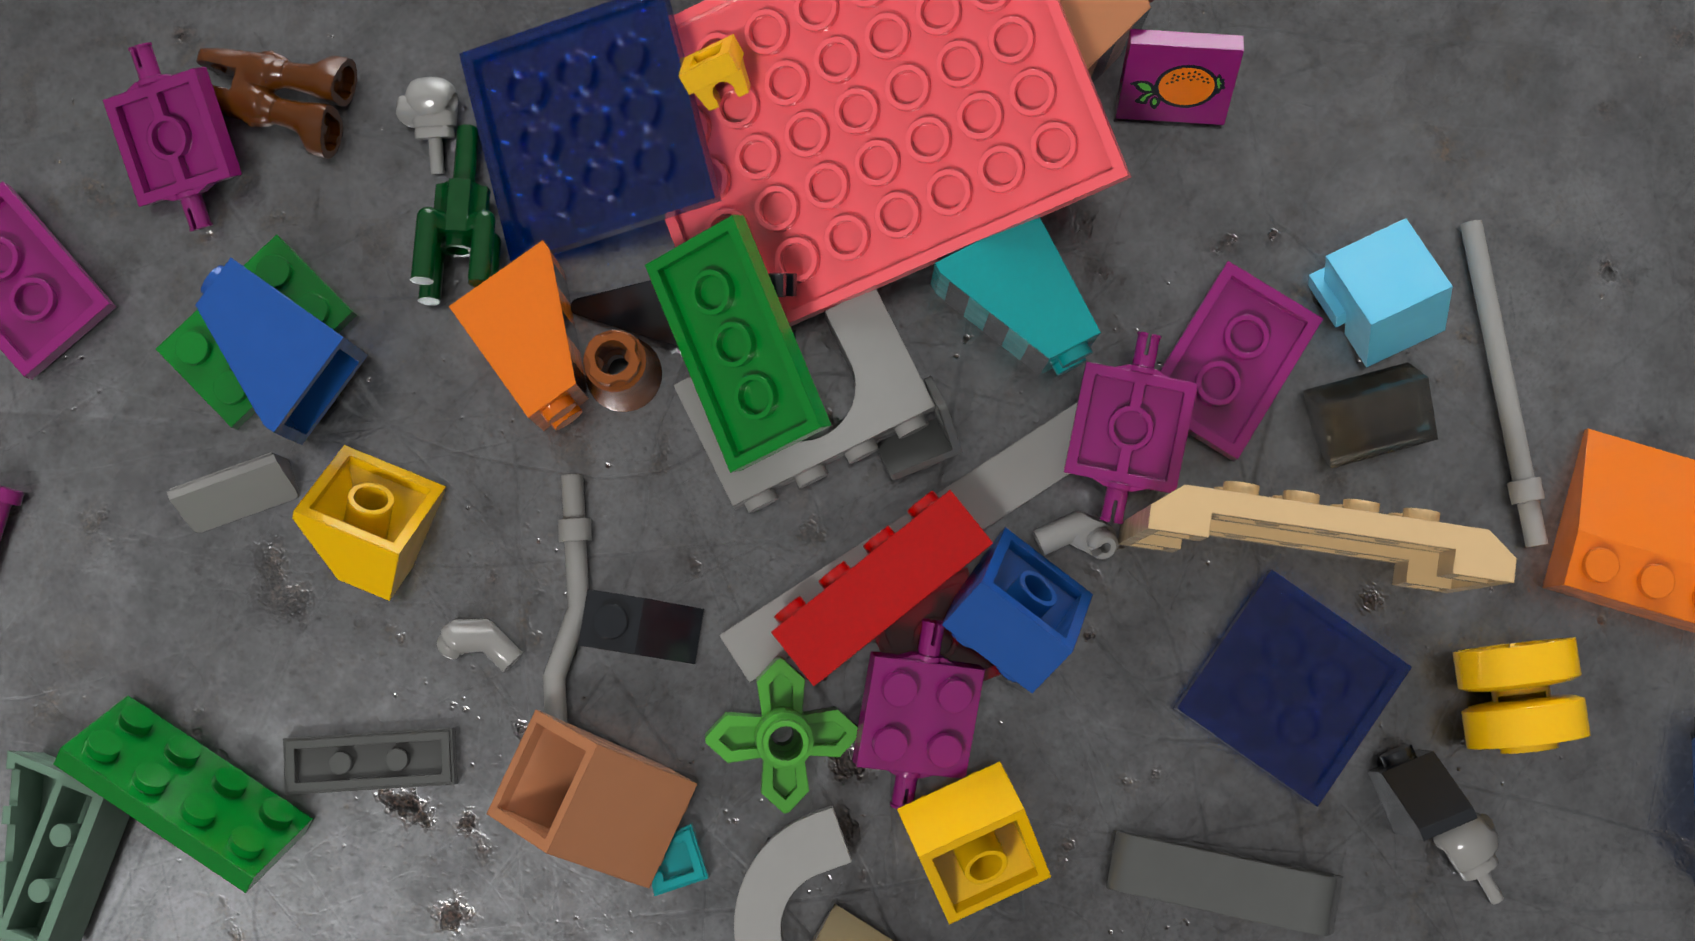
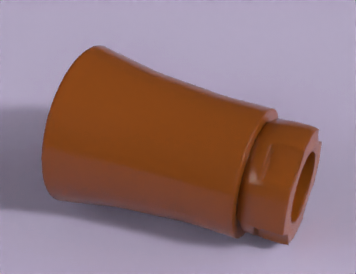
(632, 386)

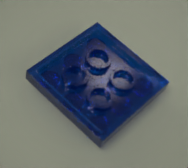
(1293, 687)

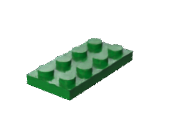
(737, 344)
(184, 792)

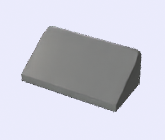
(235, 492)

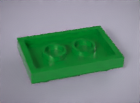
(198, 357)

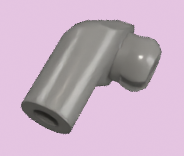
(1080, 531)
(478, 636)

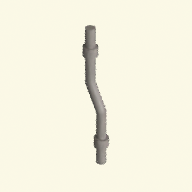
(574, 532)

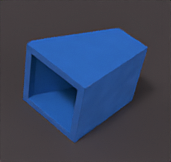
(277, 350)

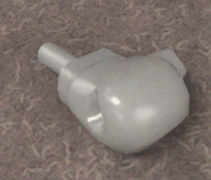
(432, 110)
(1472, 853)

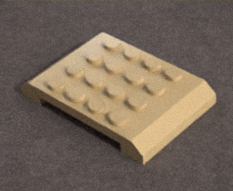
(1424, 550)

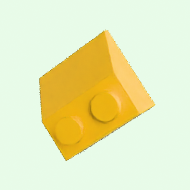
(974, 842)

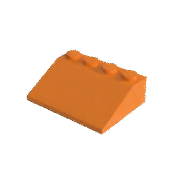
(1628, 531)

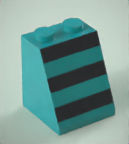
(1020, 297)

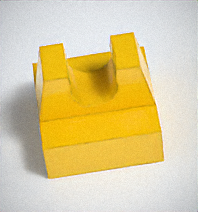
(712, 65)

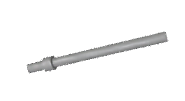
(1525, 489)

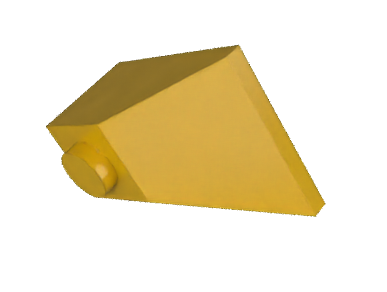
(368, 520)

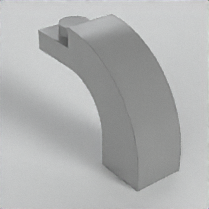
(785, 862)

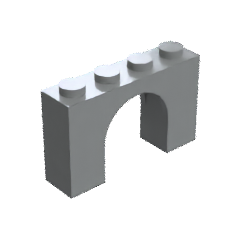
(885, 401)

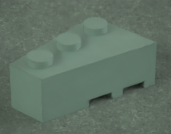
(54, 852)

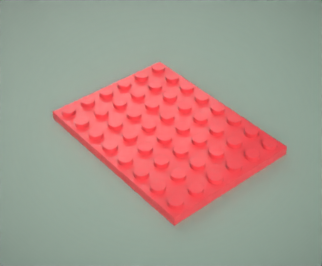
(893, 133)

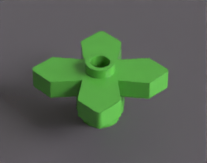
(783, 763)

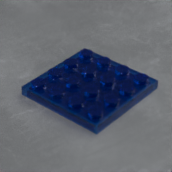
(589, 126)

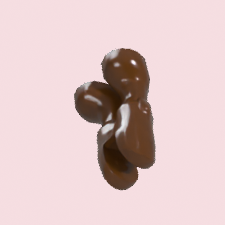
(262, 74)

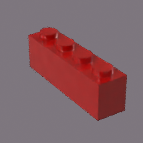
(881, 587)

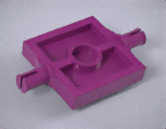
(172, 136)
(1130, 427)
(918, 714)

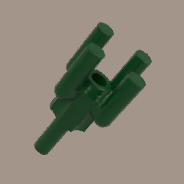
(456, 225)

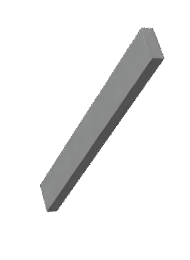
(985, 492)

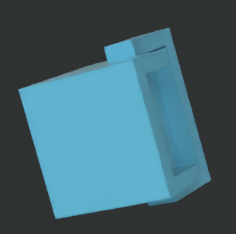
(1384, 292)

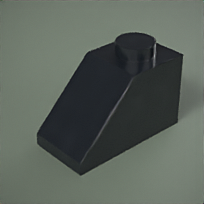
(641, 626)
(1419, 793)

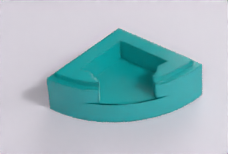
(681, 864)

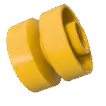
(1522, 710)

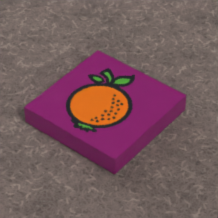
(1178, 76)

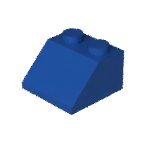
(1019, 611)

